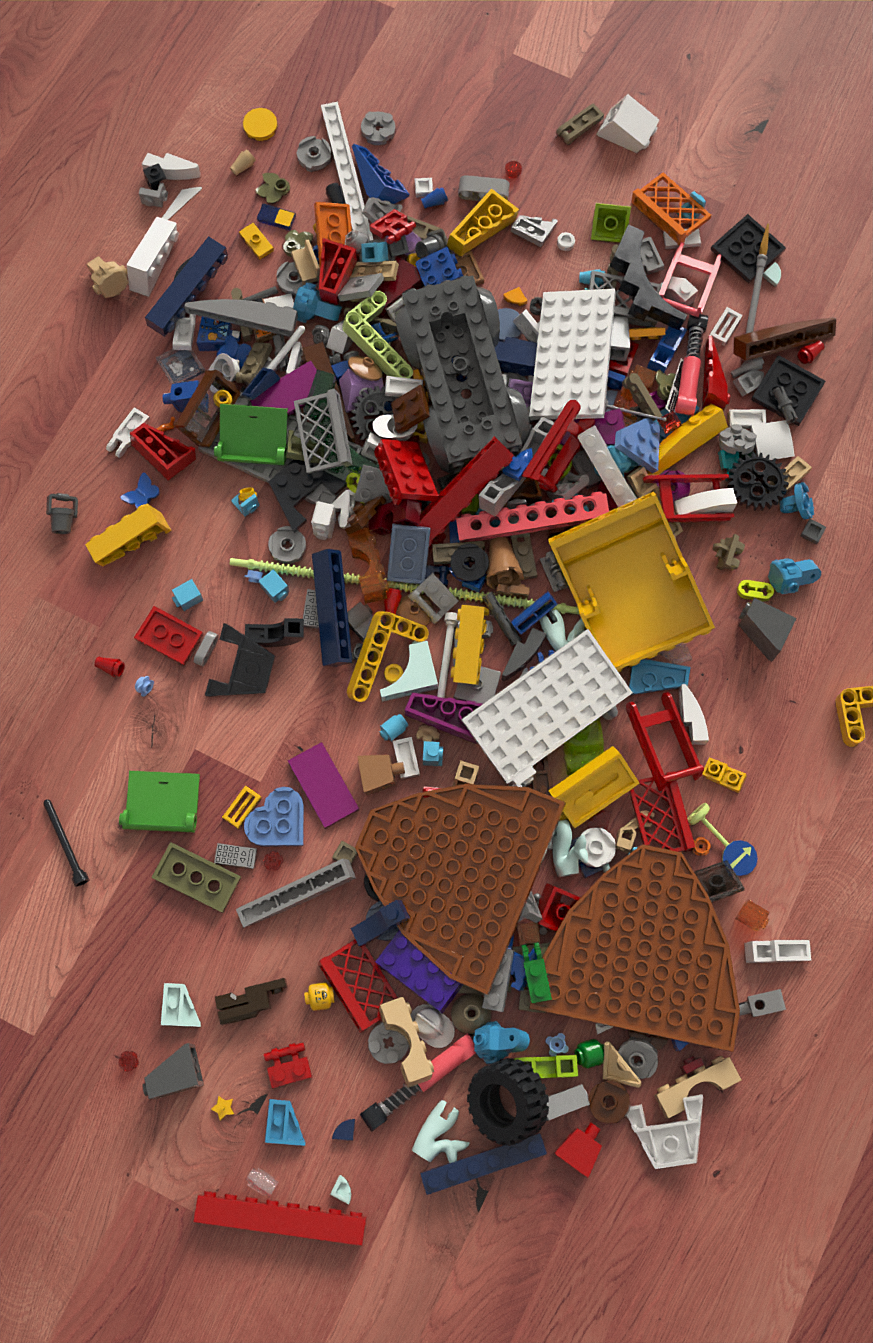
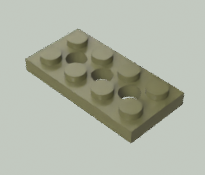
(199, 891)

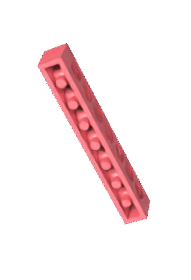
(523, 526)

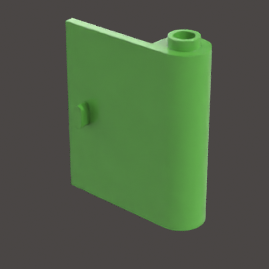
(254, 438)
(161, 805)

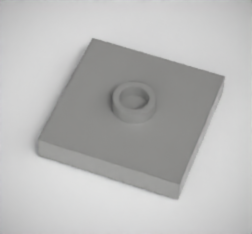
(360, 287)
(479, 693)

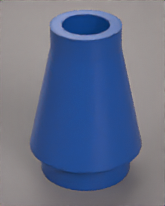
(435, 198)

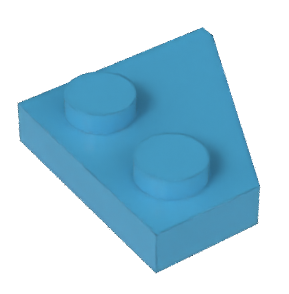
(282, 1124)

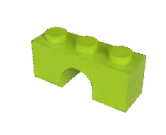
(553, 1066)

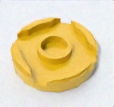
(260, 124)

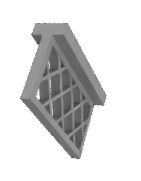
(618, 310)
(337, 425)

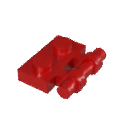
(389, 223)
(287, 1072)

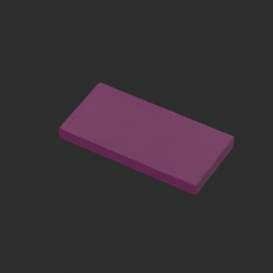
(288, 389)
(323, 785)

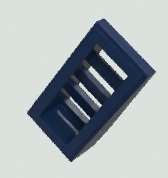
(260, 383)

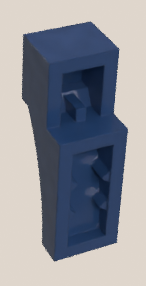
(380, 923)

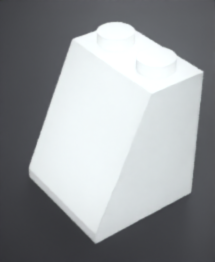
(629, 125)

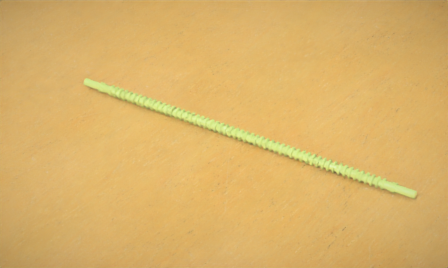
(251, 564)

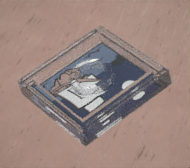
(180, 365)

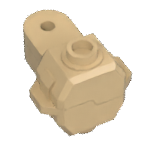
(107, 277)

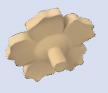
(427, 733)

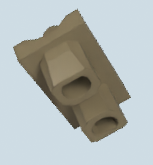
(726, 550)

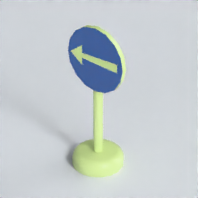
(739, 853)

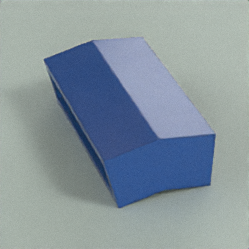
(532, 610)

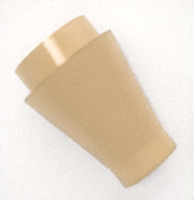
(242, 162)

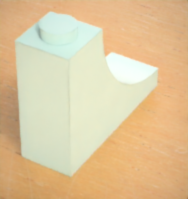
(417, 677)

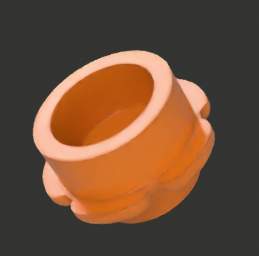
(705, 846)

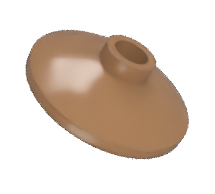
(365, 368)
(419, 616)

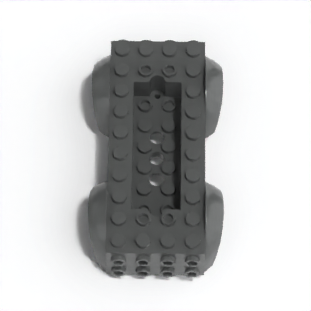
(465, 323)

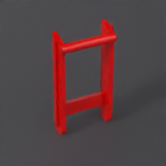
(564, 423)
(667, 500)
(670, 714)

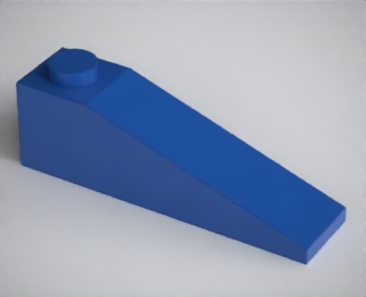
(377, 178)

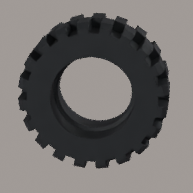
(488, 1109)

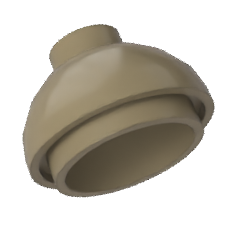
(460, 1016)

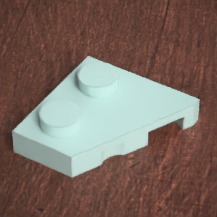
(178, 1007)

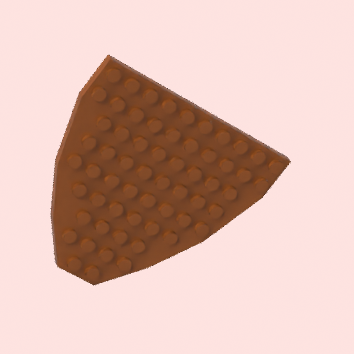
(460, 869)
(646, 955)

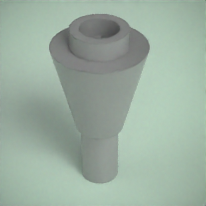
(753, 364)

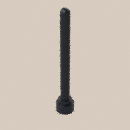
(79, 876)

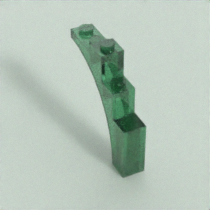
(322, 382)

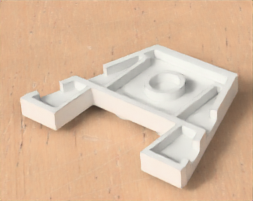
(670, 1142)

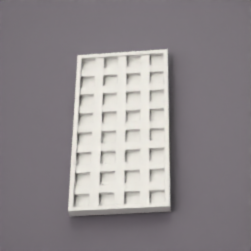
(573, 353)
(546, 706)

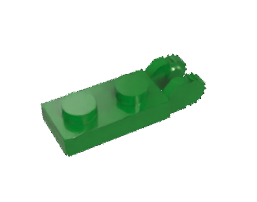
(536, 976)

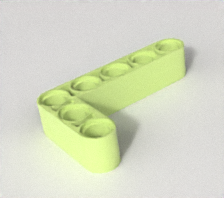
(374, 340)

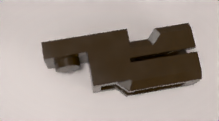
(255, 995)

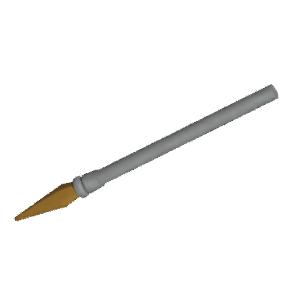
(761, 262)

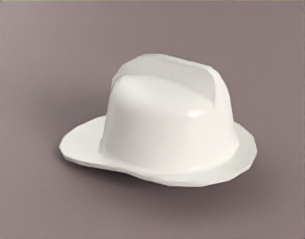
(227, 366)
(385, 427)
(433, 1026)

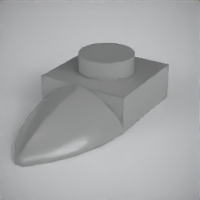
(749, 381)

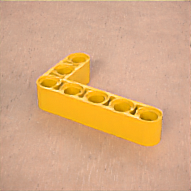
(378, 649)
(853, 709)

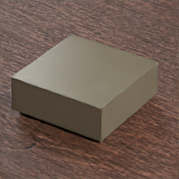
(345, 851)

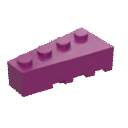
(607, 426)
(442, 713)

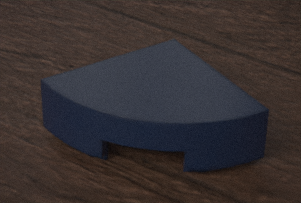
(345, 1130)

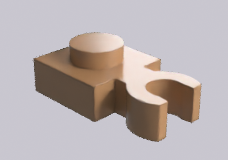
(517, 590)

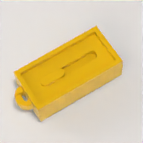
(594, 786)

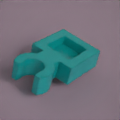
(727, 459)

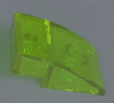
(583, 747)

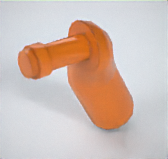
(168, 426)

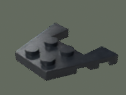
(295, 484)
(250, 669)

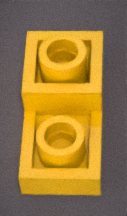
(724, 775)

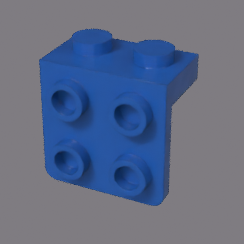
(438, 267)

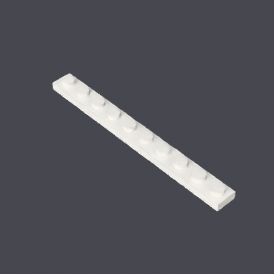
(345, 167)

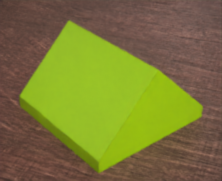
(610, 222)

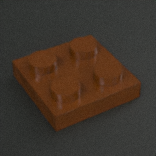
(410, 409)

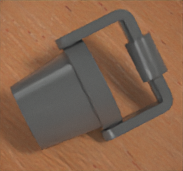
(432, 243)
(61, 517)

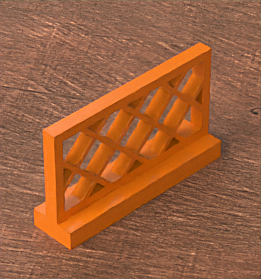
(657, 214)

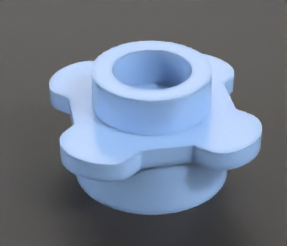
(254, 576)
(144, 685)
(557, 1039)

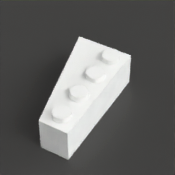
(151, 256)

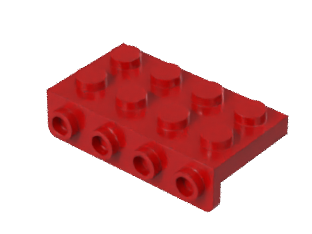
(405, 471)

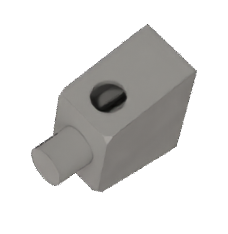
(772, 1002)

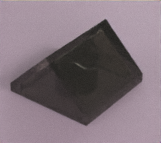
(719, 881)

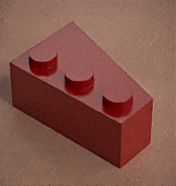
(335, 269)
(162, 452)

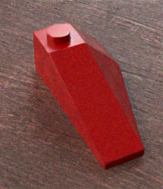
(714, 381)
(554, 906)

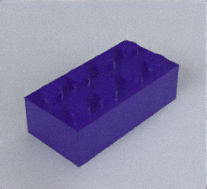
(418, 973)

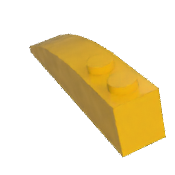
(690, 436)

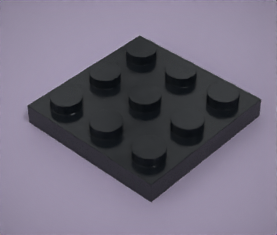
(742, 246)
(798, 384)

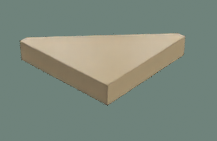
(617, 1069)

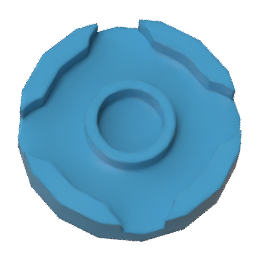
(798, 502)

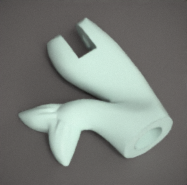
(556, 632)
(564, 860)
(434, 1127)

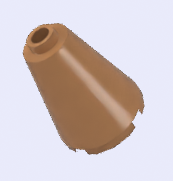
(503, 564)

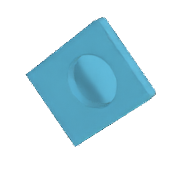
(247, 506)

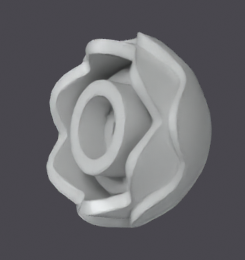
(321, 334)

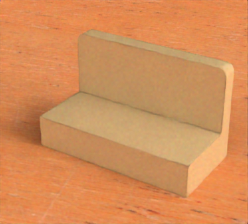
(306, 264)

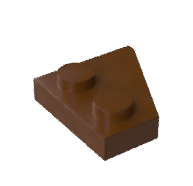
(362, 514)

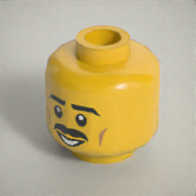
(319, 996)

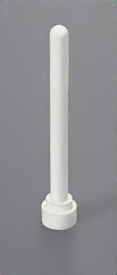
(286, 348)
(451, 623)

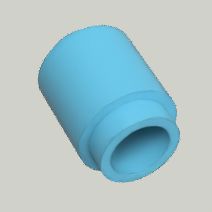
(393, 727)

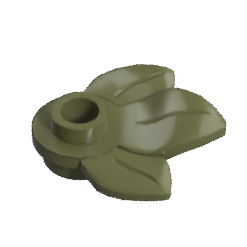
(271, 187)
(296, 241)
(665, 384)

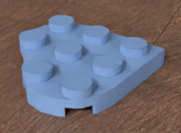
(278, 821)

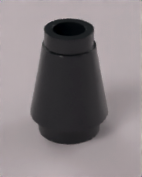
(335, 193)

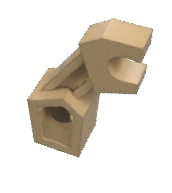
(624, 844)

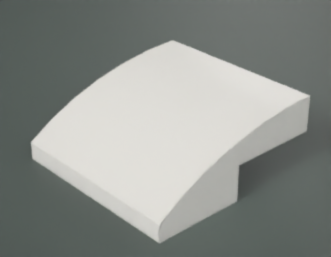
(773, 439)

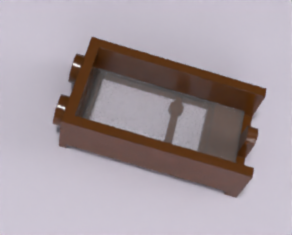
(201, 416)

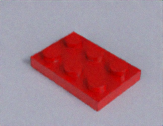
(168, 635)

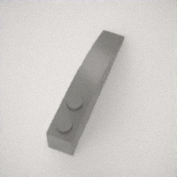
(247, 313)
(296, 892)

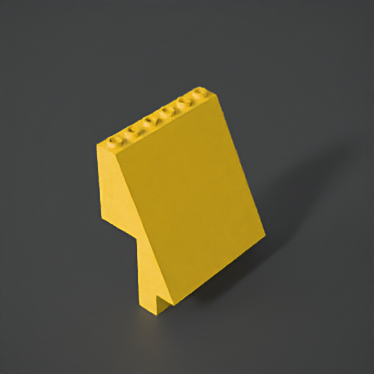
(632, 582)

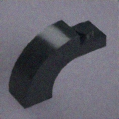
(276, 635)

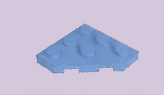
(640, 443)

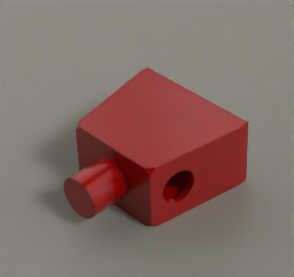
(580, 1149)

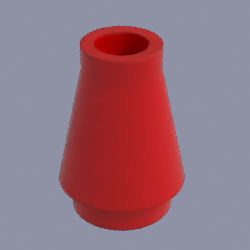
(810, 352)
(393, 600)
(111, 666)

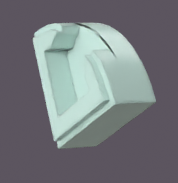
(773, 274)
(342, 1190)

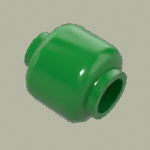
(590, 1053)

